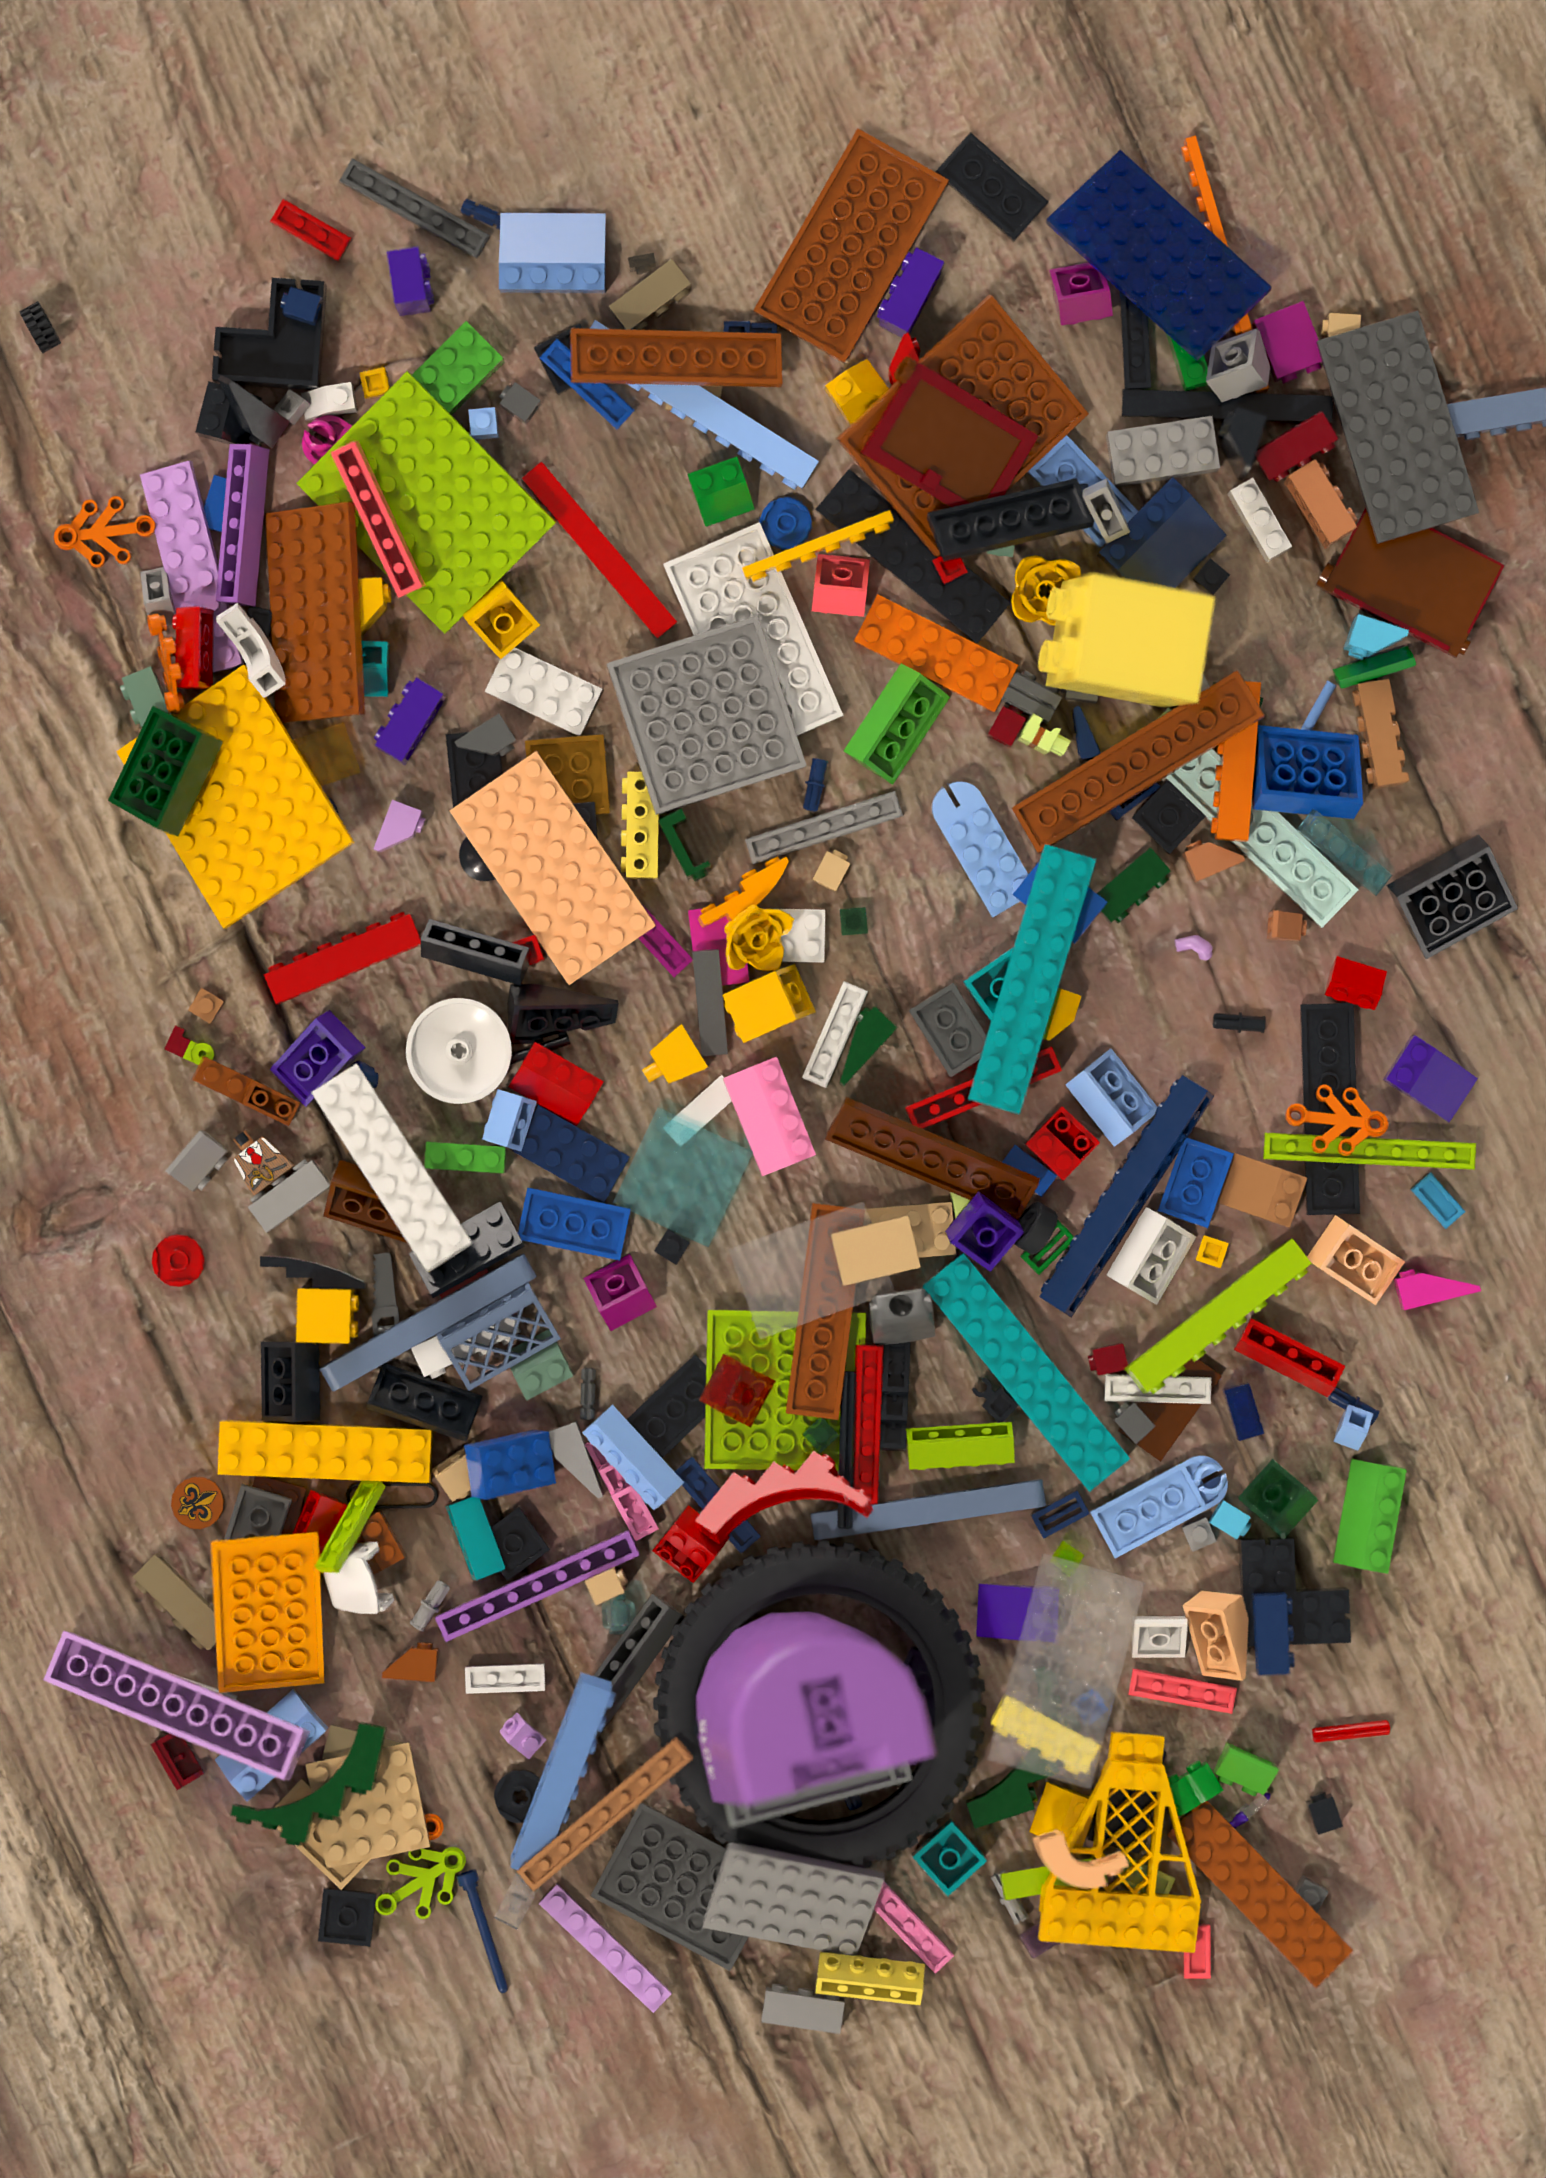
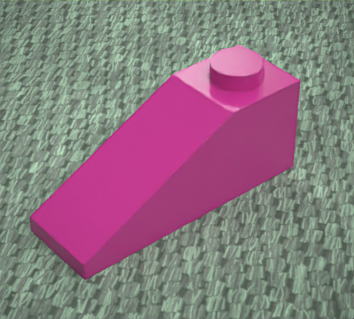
(1424, 1289)

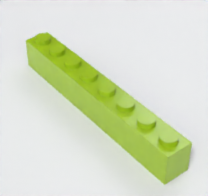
(1217, 1316)

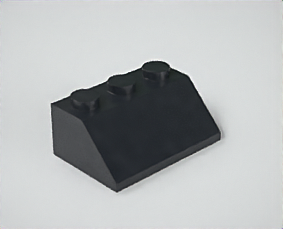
(290, 1381)

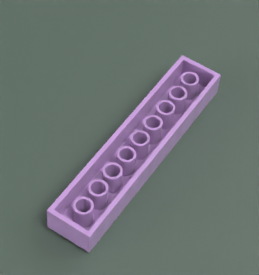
(176, 1705)

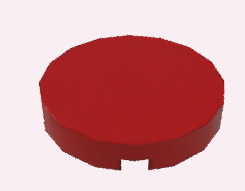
(178, 1260)

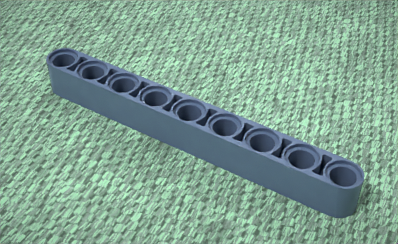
(428, 1322)
(934, 1509)

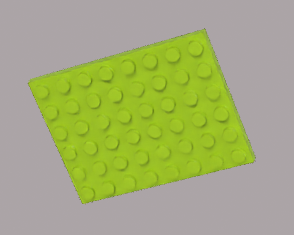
(447, 495)

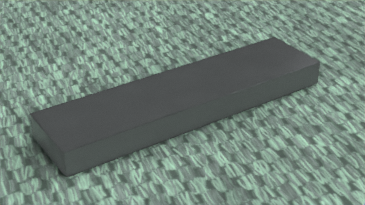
(710, 1002)

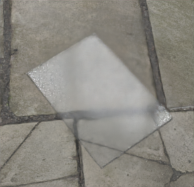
(796, 1274)

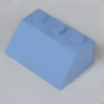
(1112, 1097)

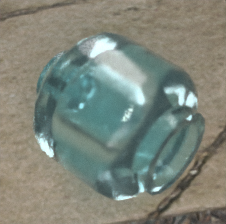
(618, 1614)

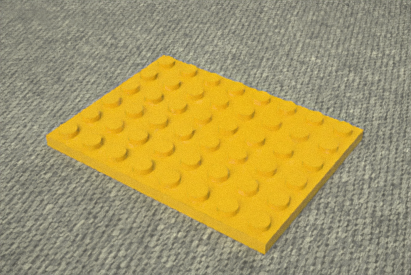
(260, 808)

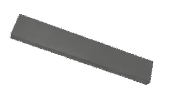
(414, 208)

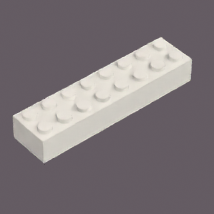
(392, 1168)

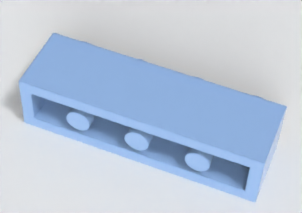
(633, 1457)

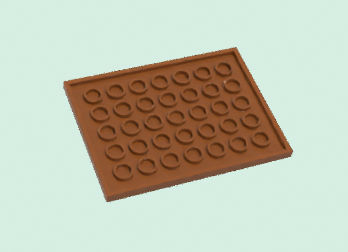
(998, 366)

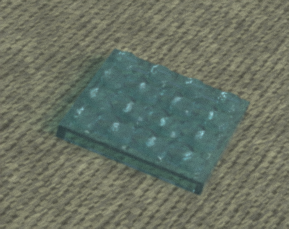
(683, 1177)

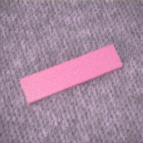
(912, 1929)

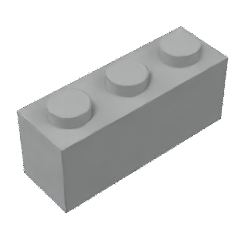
(289, 1195)
(802, 2009)

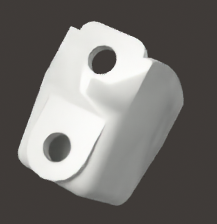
(354, 1585)

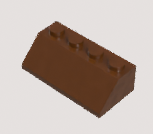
(357, 1204)

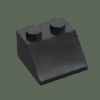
(218, 419)

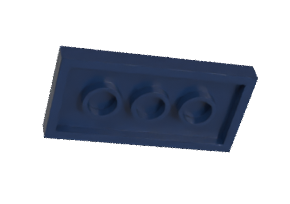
(572, 1154)

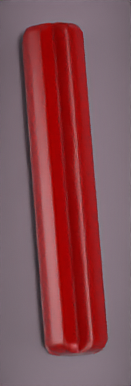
(1351, 1731)

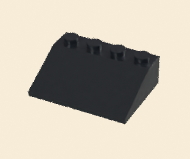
(1452, 896)

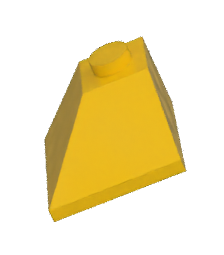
(856, 390)
(1062, 1012)

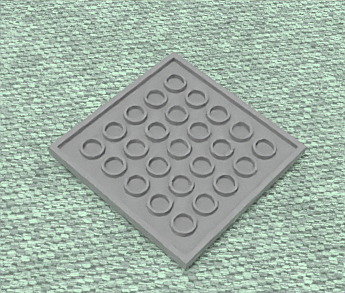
(706, 715)

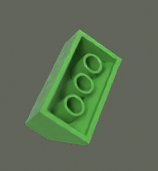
(896, 723)
(1369, 1516)

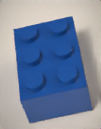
(510, 1464)

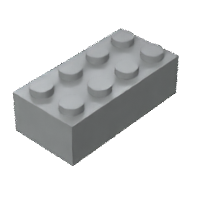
(1162, 451)

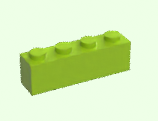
(960, 1445)

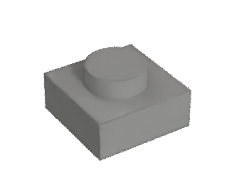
(291, 407)
(1199, 1534)

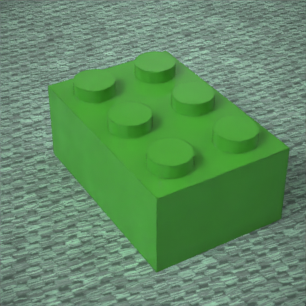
(458, 368)

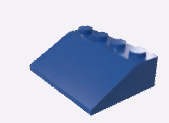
(1307, 772)

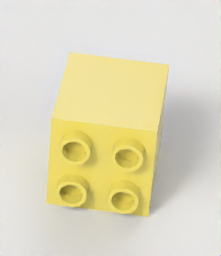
(1127, 640)

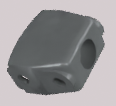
(901, 1317)

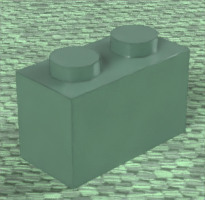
(144, 692)

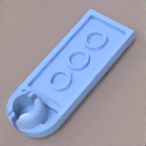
(979, 845)
(1160, 1504)

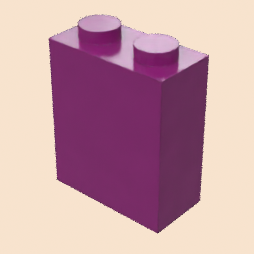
(1289, 342)

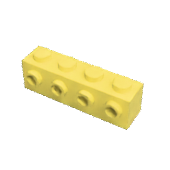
(642, 830)
(870, 1978)

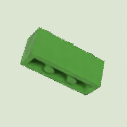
(465, 1157)

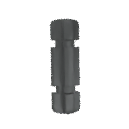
(587, 1393)

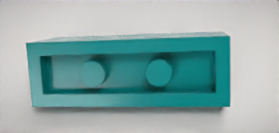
(475, 1538)

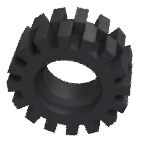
(40, 327)

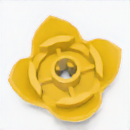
(1029, 576)
(756, 938)

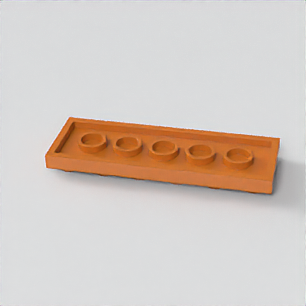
(936, 653)

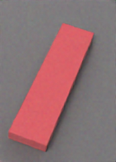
(1182, 1691)

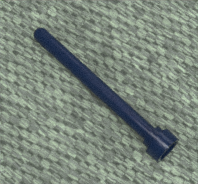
(468, 1881)

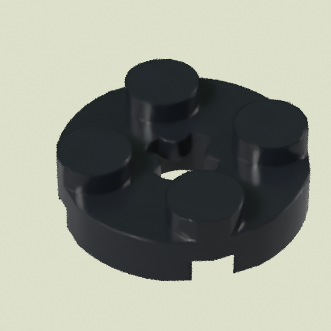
(504, 1795)

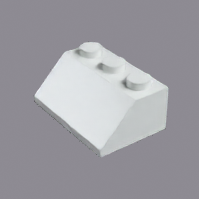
(1151, 1255)

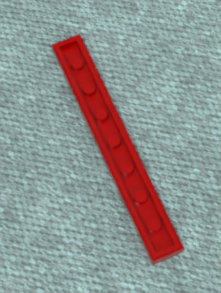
(599, 550)

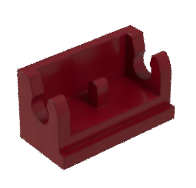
(177, 1760)

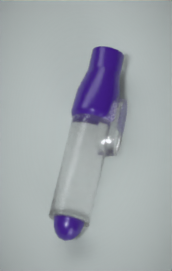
(1247, 1811)

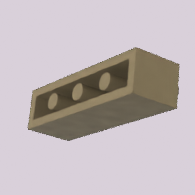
(179, 1598)

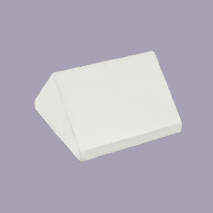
(1159, 1637)

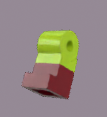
(187, 1048)

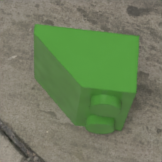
(1245, 1769)

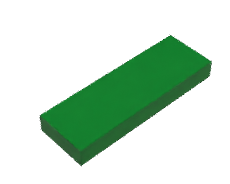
(1374, 667)

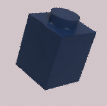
(301, 306)

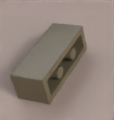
(651, 297)

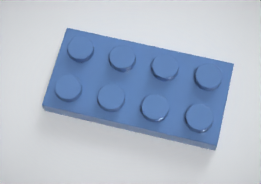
(1069, 462)

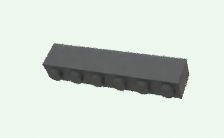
(637, 1650)

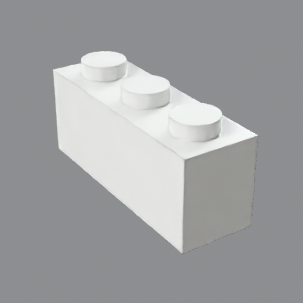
(1259, 520)

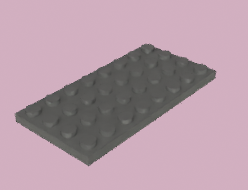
(1397, 427)

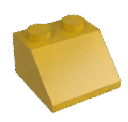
(373, 598)
(501, 619)
(1060, 1810)

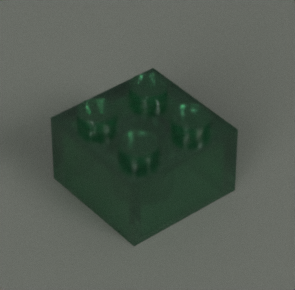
(1278, 1499)

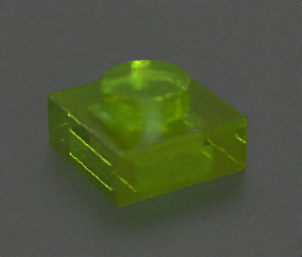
(1068, 1553)

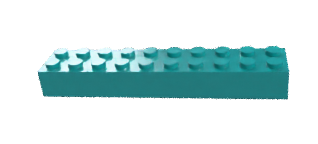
(1031, 979)
(1026, 1372)

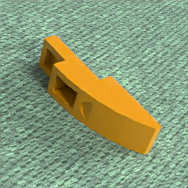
(754, 890)

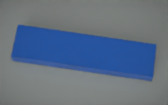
(597, 395)

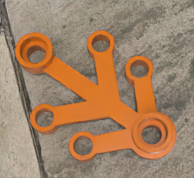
(100, 532)
(173, 700)
(1341, 1120)

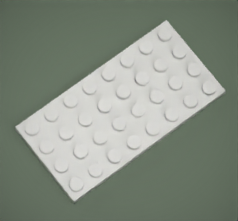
(717, 594)

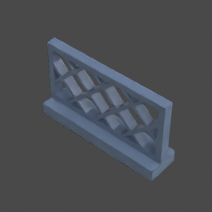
(483, 1320)

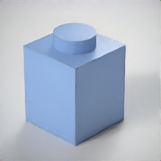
(483, 423)
(1353, 1427)

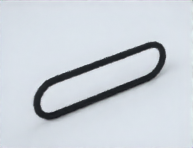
(400, 1505)

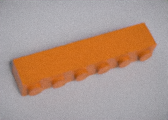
(1236, 781)

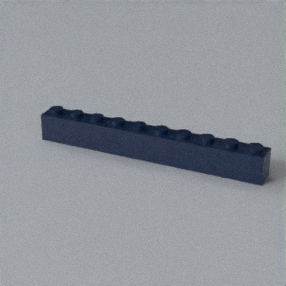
(1126, 1195)

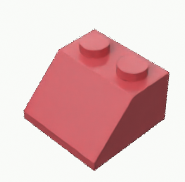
(840, 585)

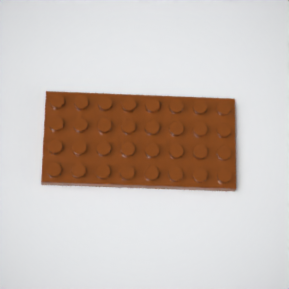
(851, 245)
(316, 612)

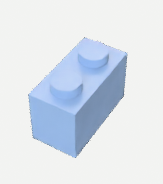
(509, 1120)

